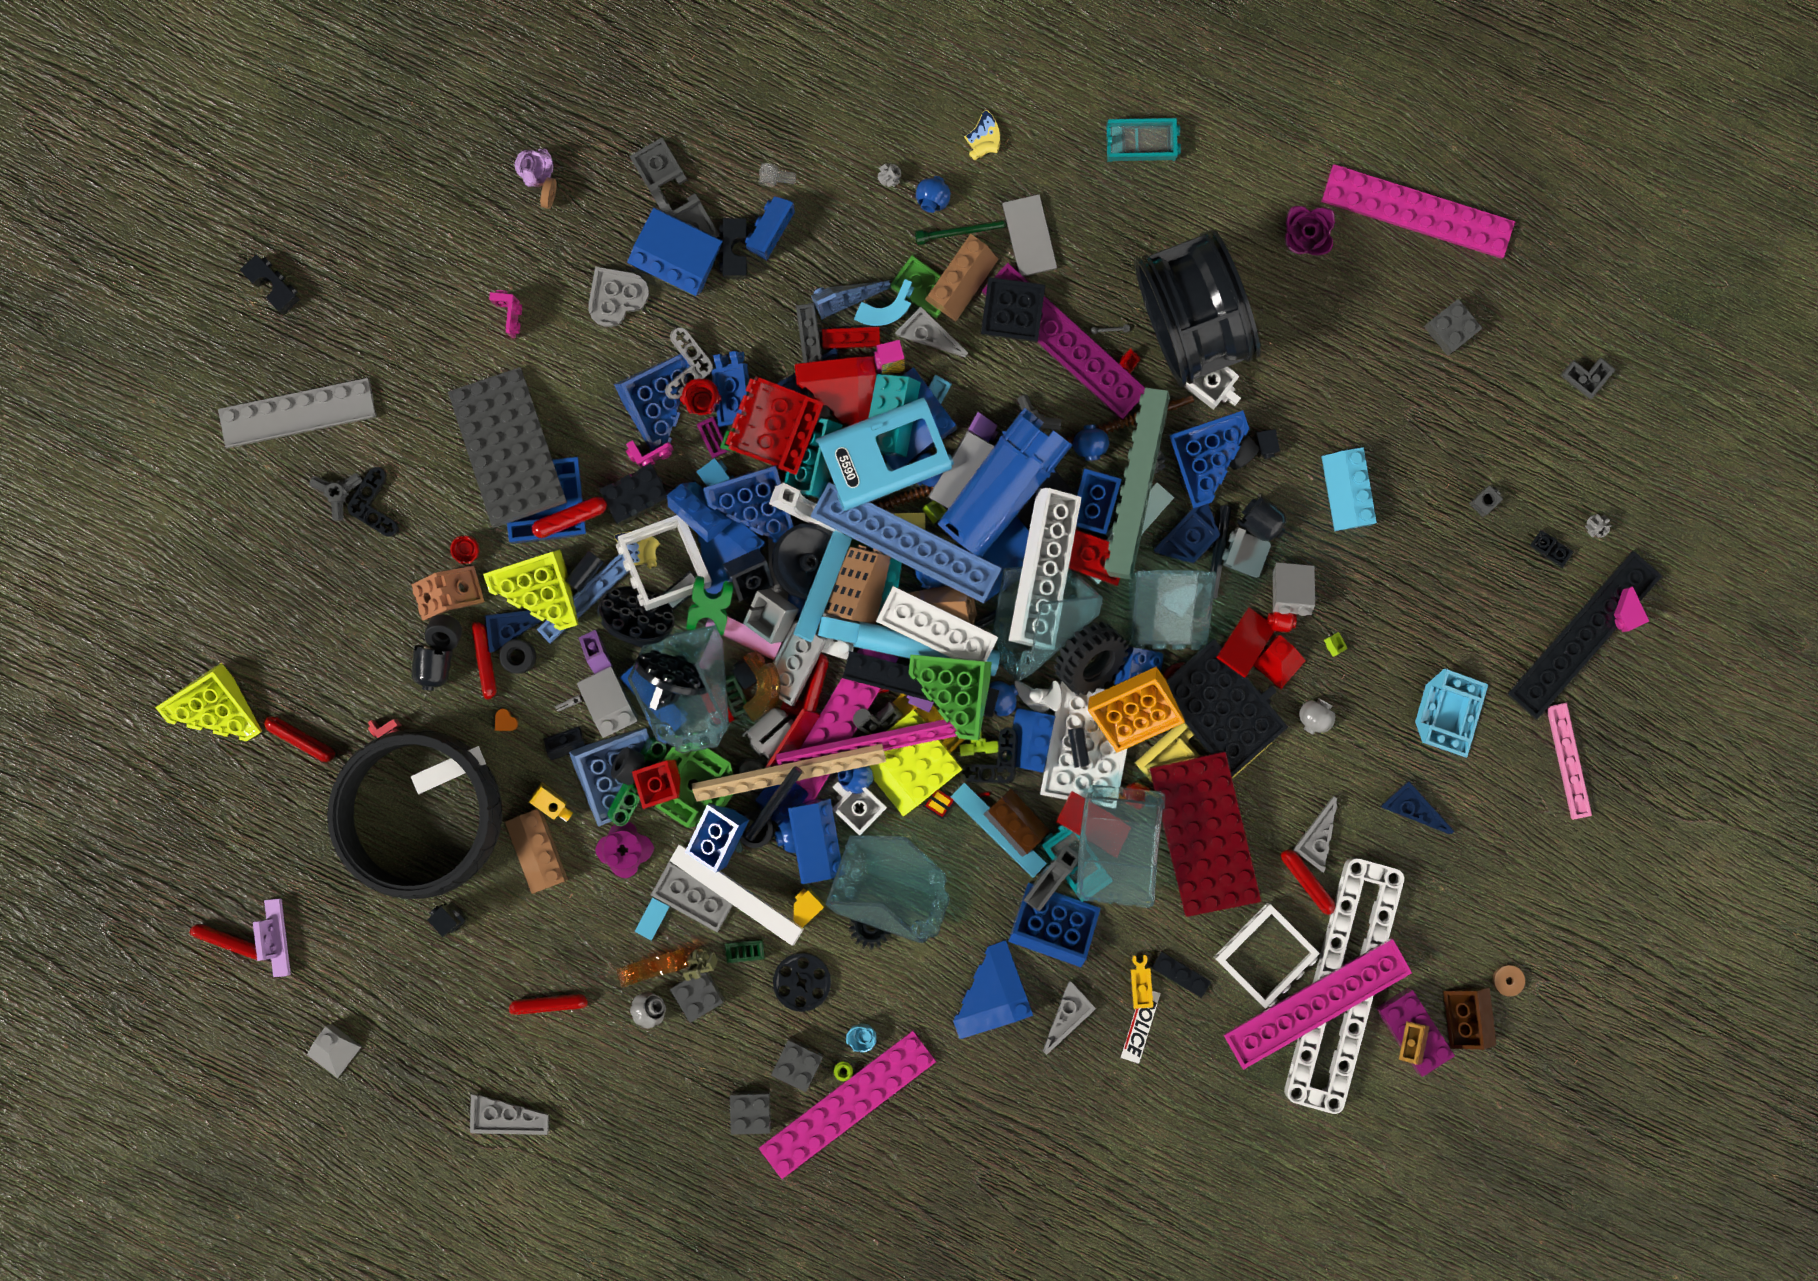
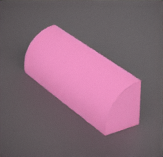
(743, 635)

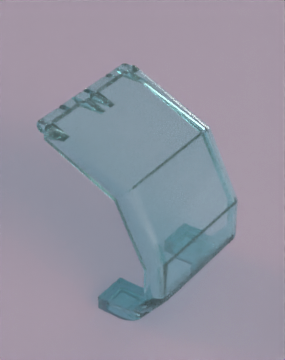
(1119, 845)

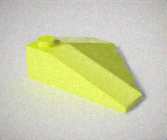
(537, 586)
(212, 703)

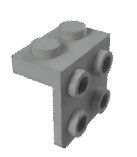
(1246, 553)

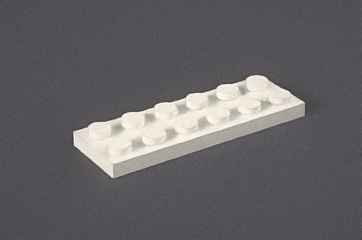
(935, 627)

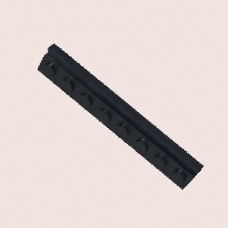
(895, 678)

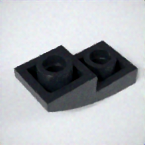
(1551, 549)

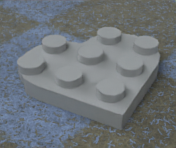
(614, 295)

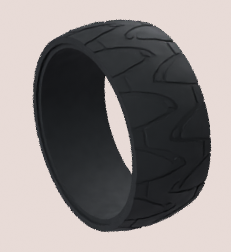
(343, 830)

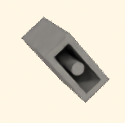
(1293, 589)

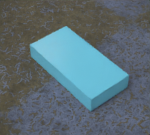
(652, 918)

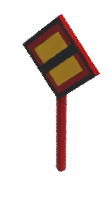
(941, 802)

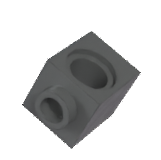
(1479, 504)

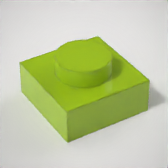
(934, 511)
(1335, 644)

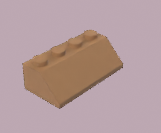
(962, 277)
(536, 850)

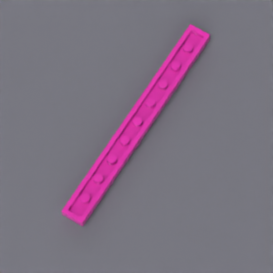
(890, 740)

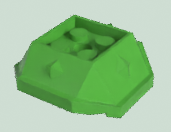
(697, 765)

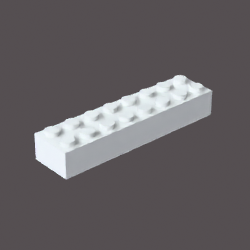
(1045, 559)

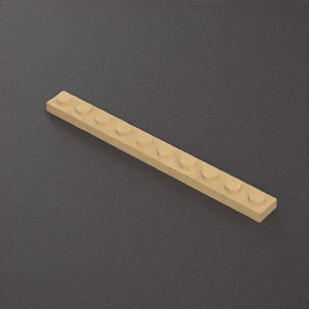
(775, 775)

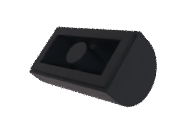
(584, 571)
(1078, 747)

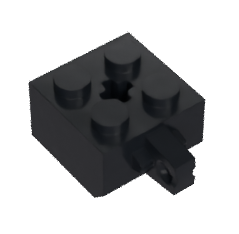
(749, 574)

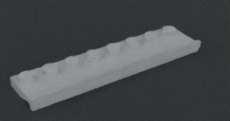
(297, 413)

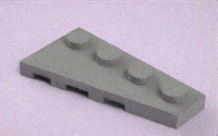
(500, 1117)

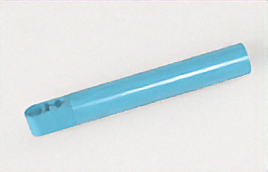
(883, 640)

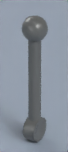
(1126, 328)

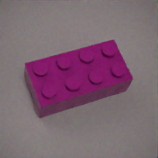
(1407, 1007)

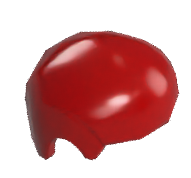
(464, 549)

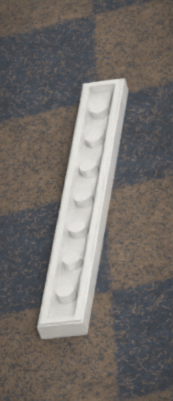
(739, 897)

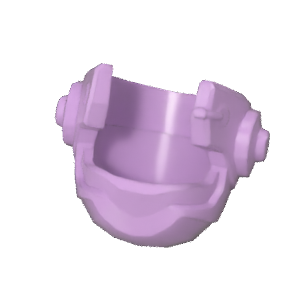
(534, 166)

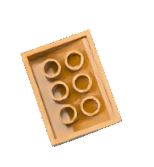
(1135, 709)

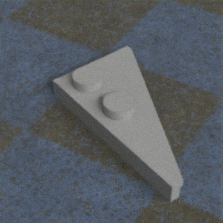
(925, 330)
(1315, 841)
(1071, 1012)

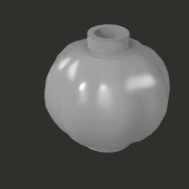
(1317, 716)
(648, 1009)

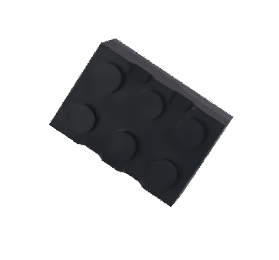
(635, 495)

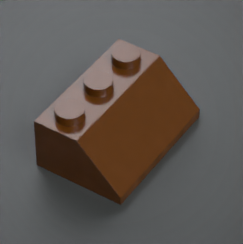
(1016, 822)
(1470, 1018)

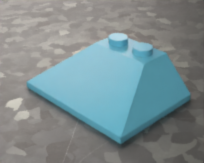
(1450, 711)

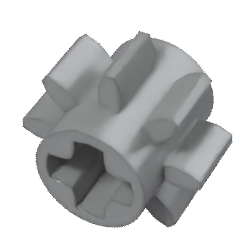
(889, 175)
(1598, 526)

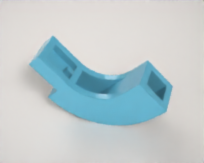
(882, 316)

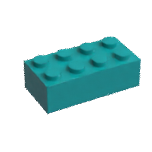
(889, 394)
(813, 470)

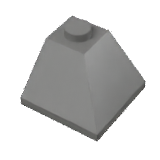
(333, 1050)

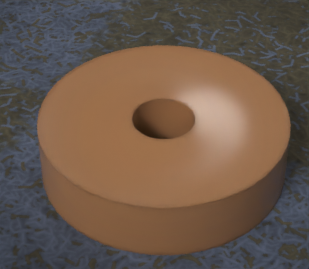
(548, 193)
(1516, 985)

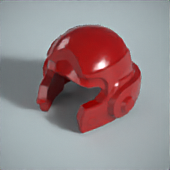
(700, 396)

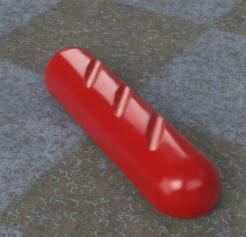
(569, 517)
(484, 660)
(815, 684)
(299, 739)
(1308, 881)
(224, 940)
(548, 1004)

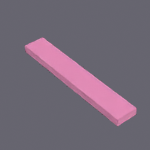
(1569, 761)

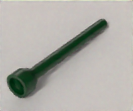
(923, 236)

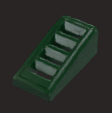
(735, 712)
(760, 946)

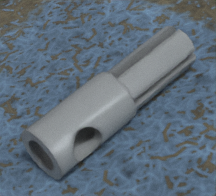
(570, 702)

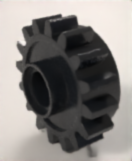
(867, 937)

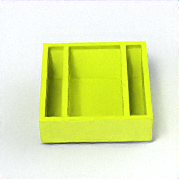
(914, 770)

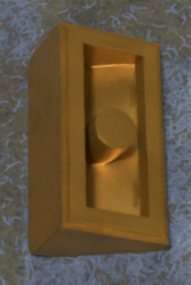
(1414, 1043)

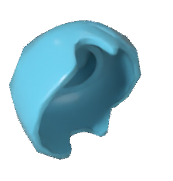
(861, 1037)

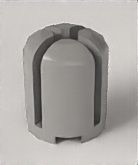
(763, 728)

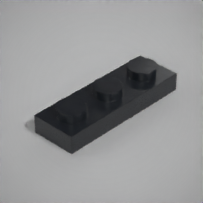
(1181, 974)

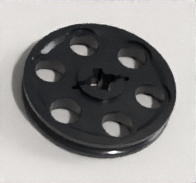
(792, 980)

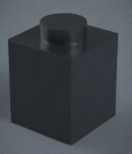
(1267, 443)
(744, 674)

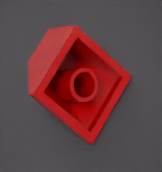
(1279, 661)
(657, 783)

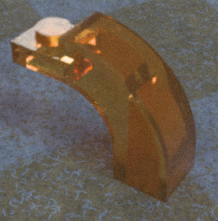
(767, 686)
(652, 967)

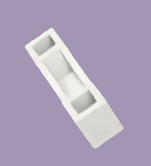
(791, 501)

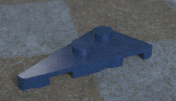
(507, 627)
(1413, 805)

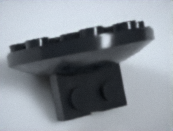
(630, 622)
(670, 675)

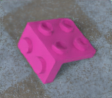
(502, 299)
(635, 455)

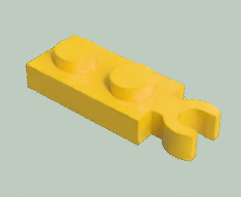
(1141, 984)

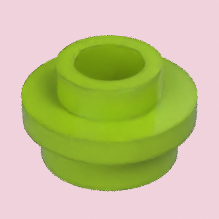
(843, 1077)

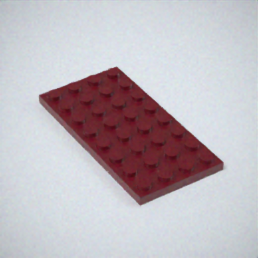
(1206, 834)

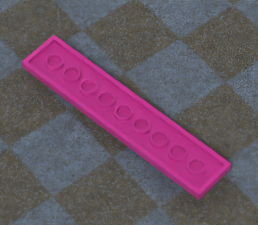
(1418, 211)
(837, 718)
(1317, 1003)
(847, 1104)

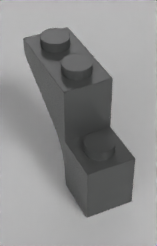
(1051, 877)

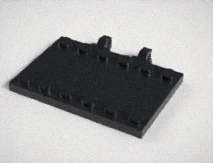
(1224, 708)

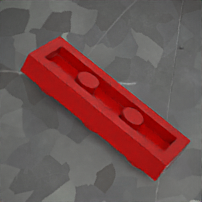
(851, 338)

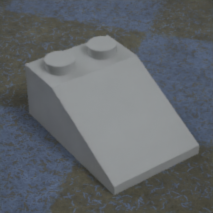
(607, 702)

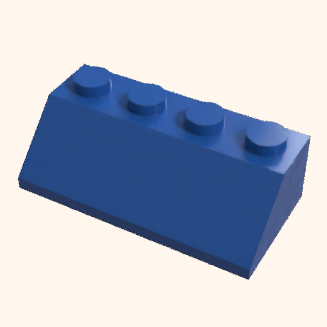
(815, 840)

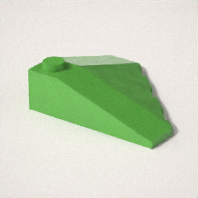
(957, 689)

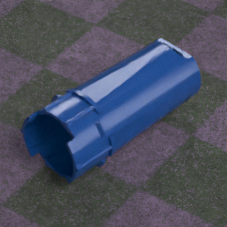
(1003, 483)

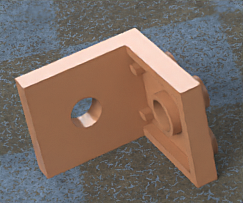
(442, 593)

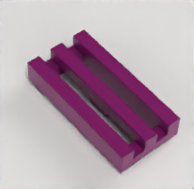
(706, 422)

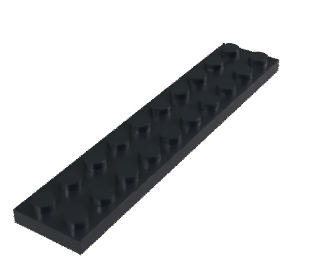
(1581, 637)

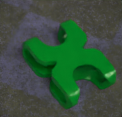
(709, 605)

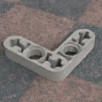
(693, 369)

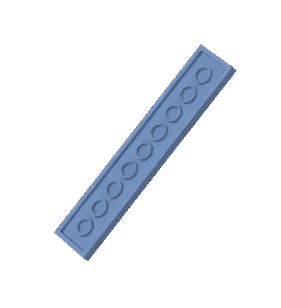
(909, 544)

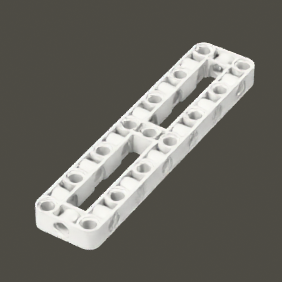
(1329, 961)

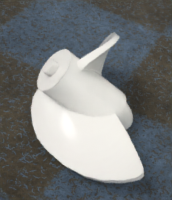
(1040, 699)

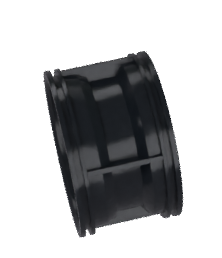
(1197, 307)

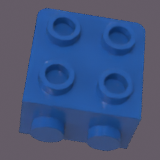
(1137, 663)

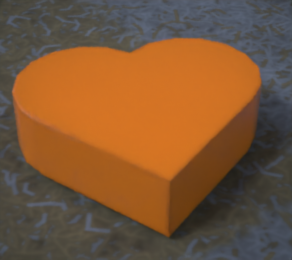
(505, 721)

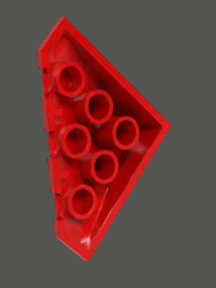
(841, 385)

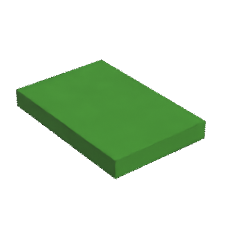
(923, 281)

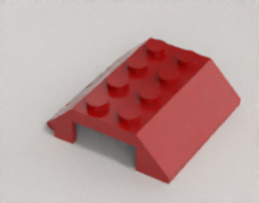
(774, 424)

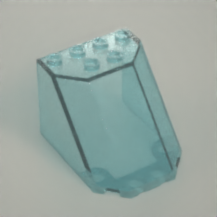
(1170, 608)
(1054, 623)
(693, 720)
(890, 887)

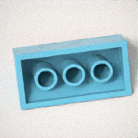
(1349, 489)

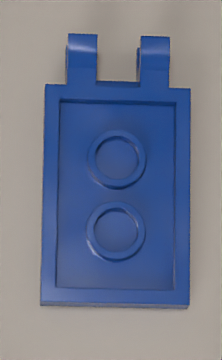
(731, 384)

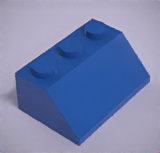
(770, 227)
(1098, 499)
(691, 506)
(1034, 737)
(716, 837)

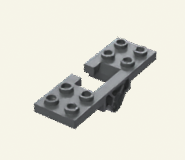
(657, 168)

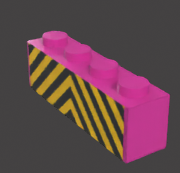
(889, 358)

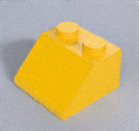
(806, 906)

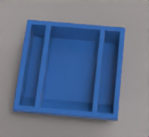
(569, 476)

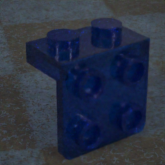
(794, 797)

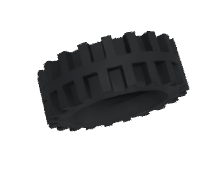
(1082, 648)

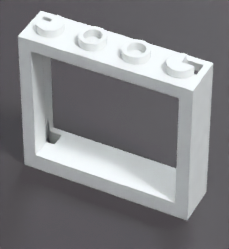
(652, 530)
(1244, 933)

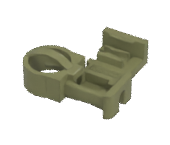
(699, 963)

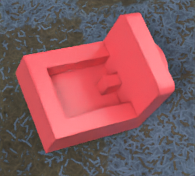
(388, 728)

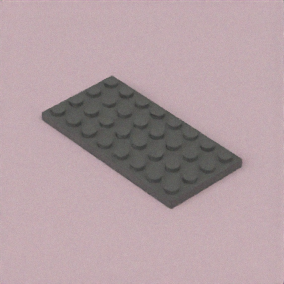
(507, 447)

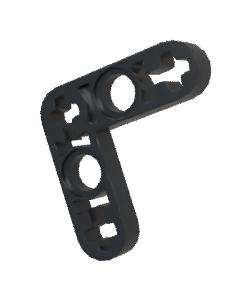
(366, 509)
(1002, 765)

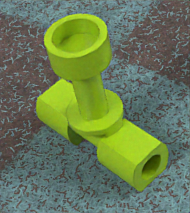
(979, 746)

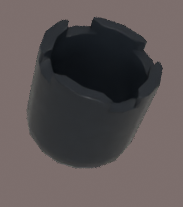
(1263, 519)
(430, 667)

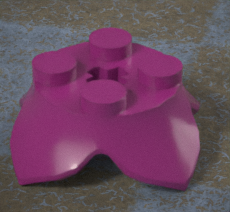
(1319, 221)
(639, 849)

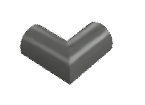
(1588, 382)
(879, 722)

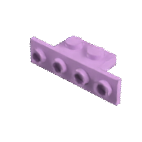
(271, 938)

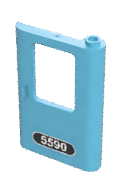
(858, 463)

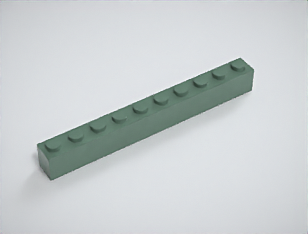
(1138, 483)

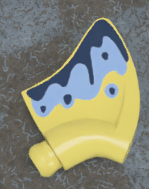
(984, 136)
(643, 551)

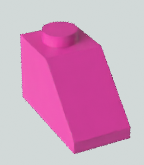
(1629, 611)

